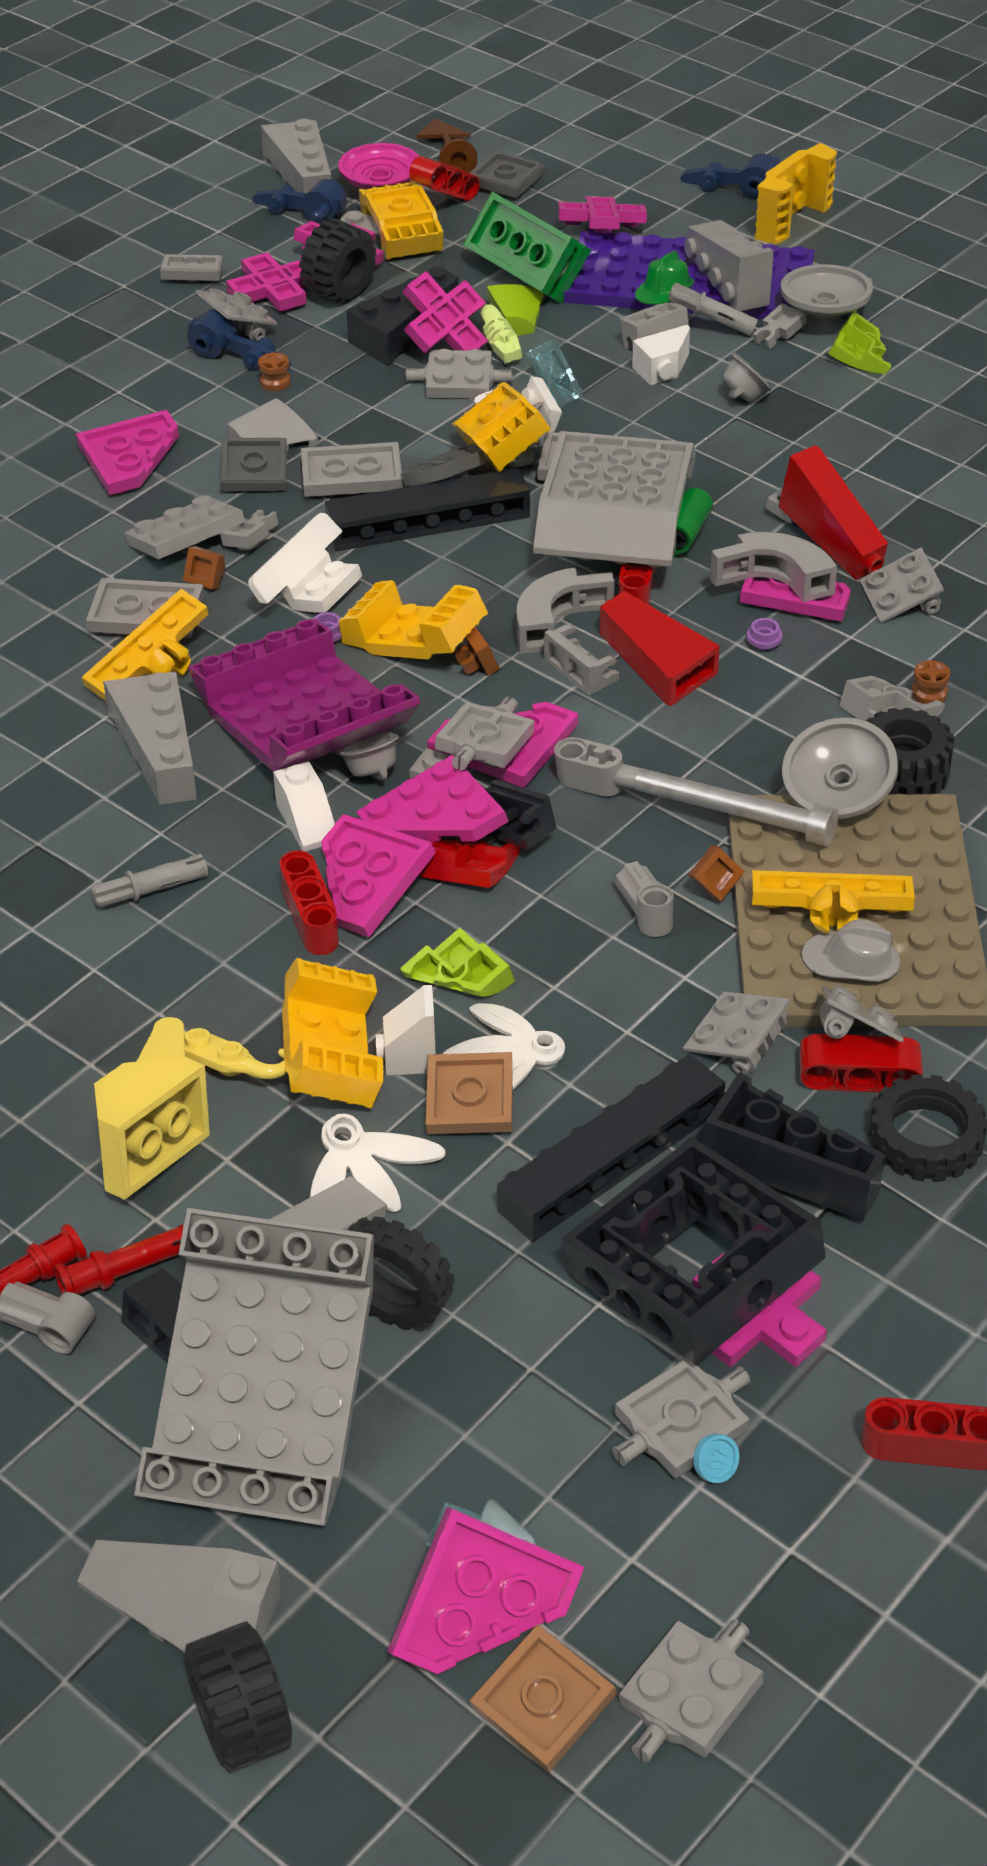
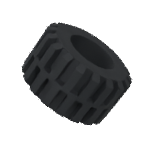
(337, 260)
(922, 749)
(238, 1696)

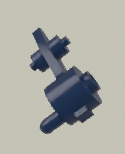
(747, 177)
(319, 204)
(215, 333)

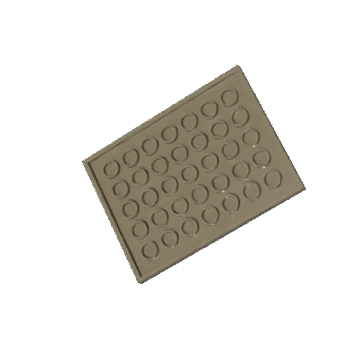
(937, 943)

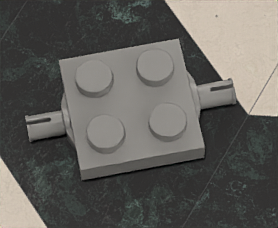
(458, 373)
(484, 734)
(677, 1413)
(690, 1689)

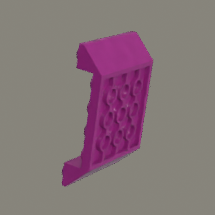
(295, 697)

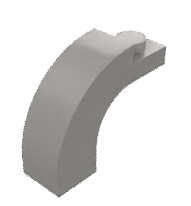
(777, 557)
(554, 598)

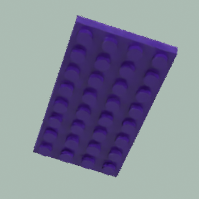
(621, 262)

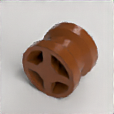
(274, 371)
(930, 681)

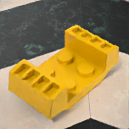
(794, 183)
(404, 219)
(502, 425)
(408, 630)
(328, 1033)

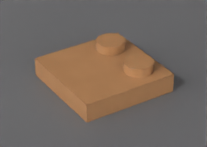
(469, 1093)
(543, 1698)

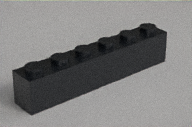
(429, 509)
(609, 1147)

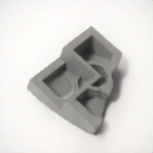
(273, 421)
(871, 695)

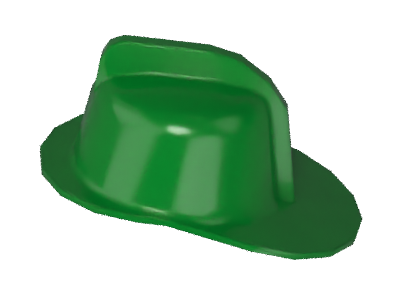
(661, 277)

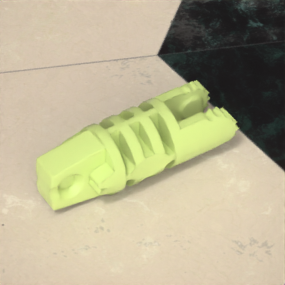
(500, 334)

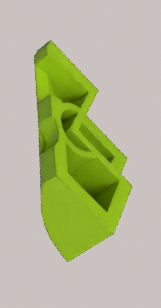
(517, 305)
(860, 345)
(461, 966)

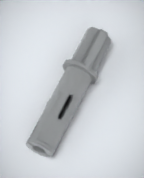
(712, 309)
(150, 880)

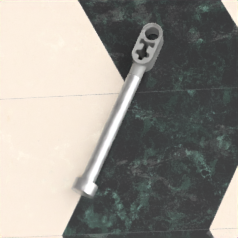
(601, 771)

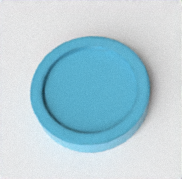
(716, 1458)

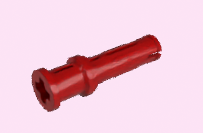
(41, 1258)
(103, 1268)

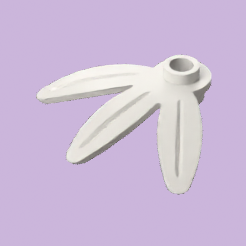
(527, 1046)
(357, 1157)

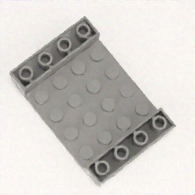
(613, 498)
(261, 1367)

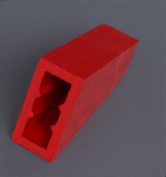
(831, 514)
(658, 648)

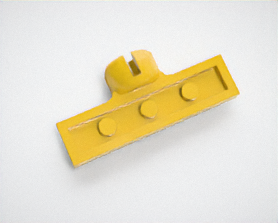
(152, 645)
(832, 896)

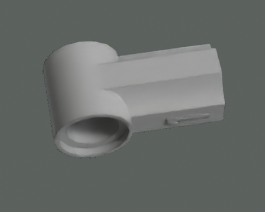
(647, 898)
(54, 1319)

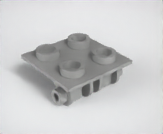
(238, 307)
(903, 586)
(842, 1008)
(740, 1028)

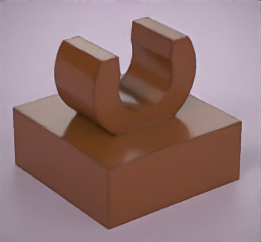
(204, 567)
(476, 654)
(716, 873)

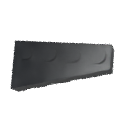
(380, 322)
(793, 1150)

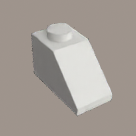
(661, 354)
(303, 804)
(408, 1034)

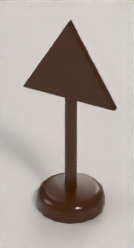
(455, 151)

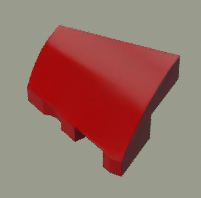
(470, 862)

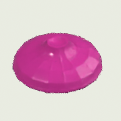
(377, 165)

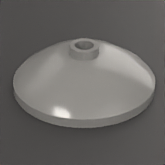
(826, 290)
(838, 752)

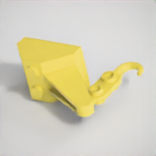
(159, 1105)

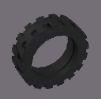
(932, 1095)
(419, 1262)

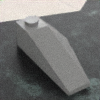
(183, 1589)

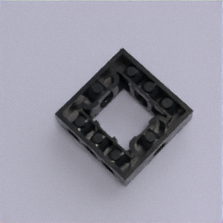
(771, 1251)

